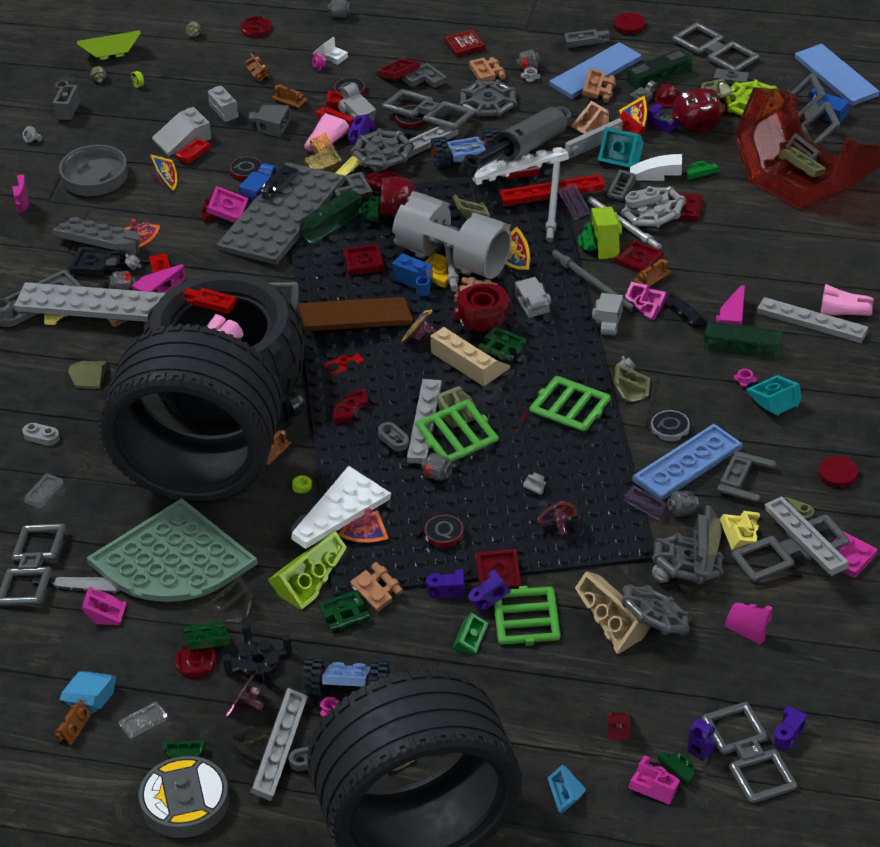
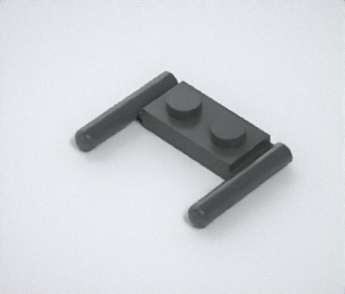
(737, 472)

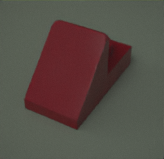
(618, 725)

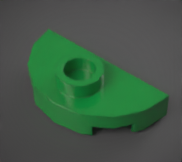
(701, 169)
(587, 239)

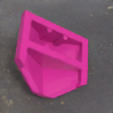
(103, 607)

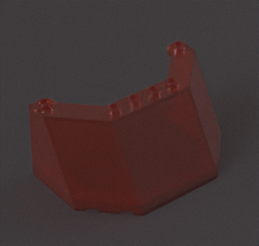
(766, 129)

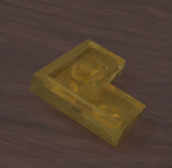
(326, 153)

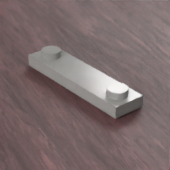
(590, 140)

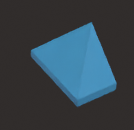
(565, 788)

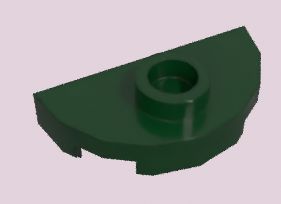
(371, 209)
(184, 748)
(679, 765)

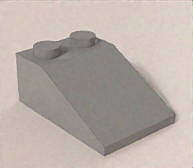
(182, 131)

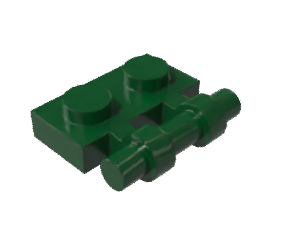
(505, 341)
(342, 606)
(206, 635)

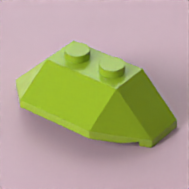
(109, 45)

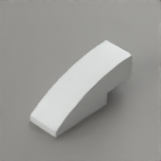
(657, 167)

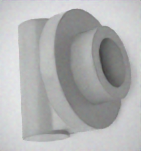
(30, 135)
(535, 483)

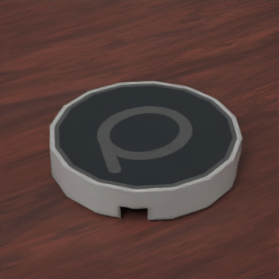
(670, 425)

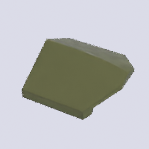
(720, 86)
(467, 207)
(88, 374)
(631, 384)
(451, 398)

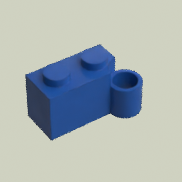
(839, 105)
(254, 183)
(413, 273)

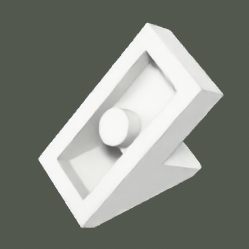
(331, 52)

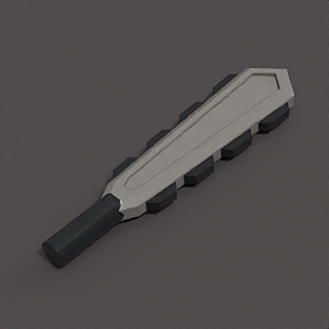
(80, 583)

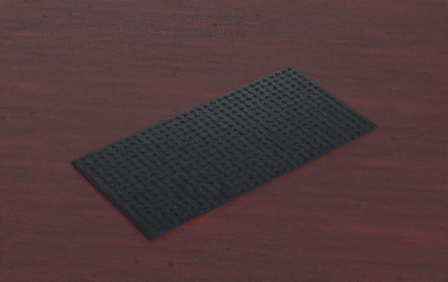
(487, 485)

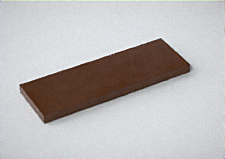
(354, 314)

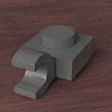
(648, 92)

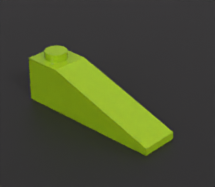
(305, 575)

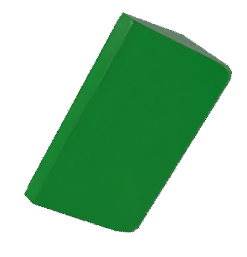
(470, 634)

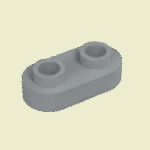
(642, 197)
(41, 434)

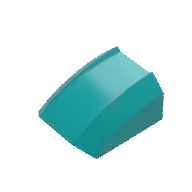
(620, 147)
(776, 394)

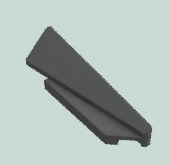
(706, 542)

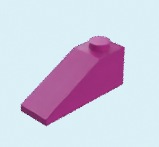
(161, 281)
(732, 309)

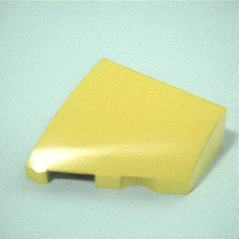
(740, 529)

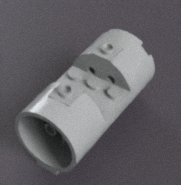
(478, 246)

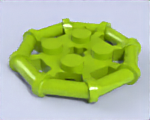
(742, 95)

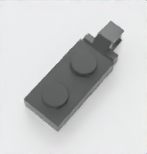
(586, 37)

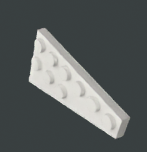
(503, 168)
(339, 506)

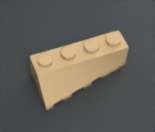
(466, 357)
(605, 603)

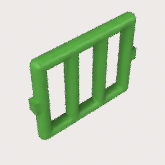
(571, 387)
(453, 411)
(529, 639)

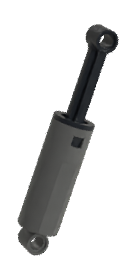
(519, 139)

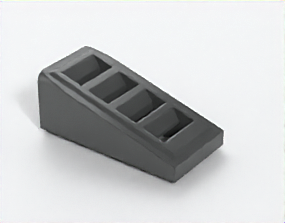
(625, 176)

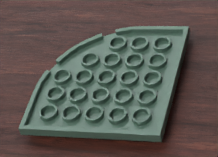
(172, 557)

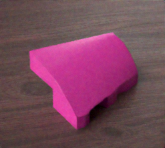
(21, 195)
(645, 299)
(749, 621)
(654, 781)

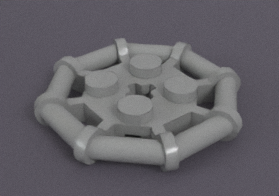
(653, 217)

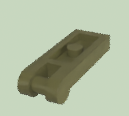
(802, 161)

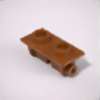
(254, 66)
(289, 97)
(653, 274)
(278, 445)
(73, 723)

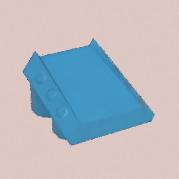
(91, 688)

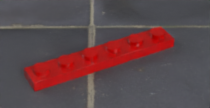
(542, 191)

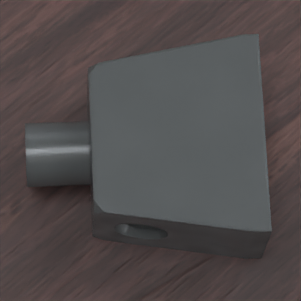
(271, 119)

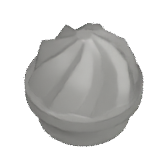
(660, 574)

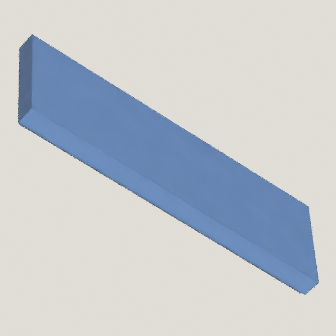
(609, 61)
(837, 74)
(687, 462)

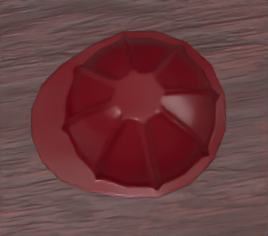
(666, 95)

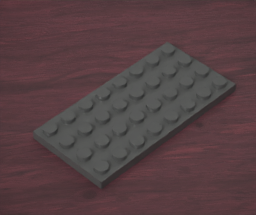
(273, 225)

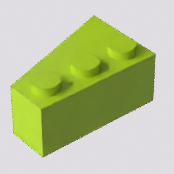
(607, 231)

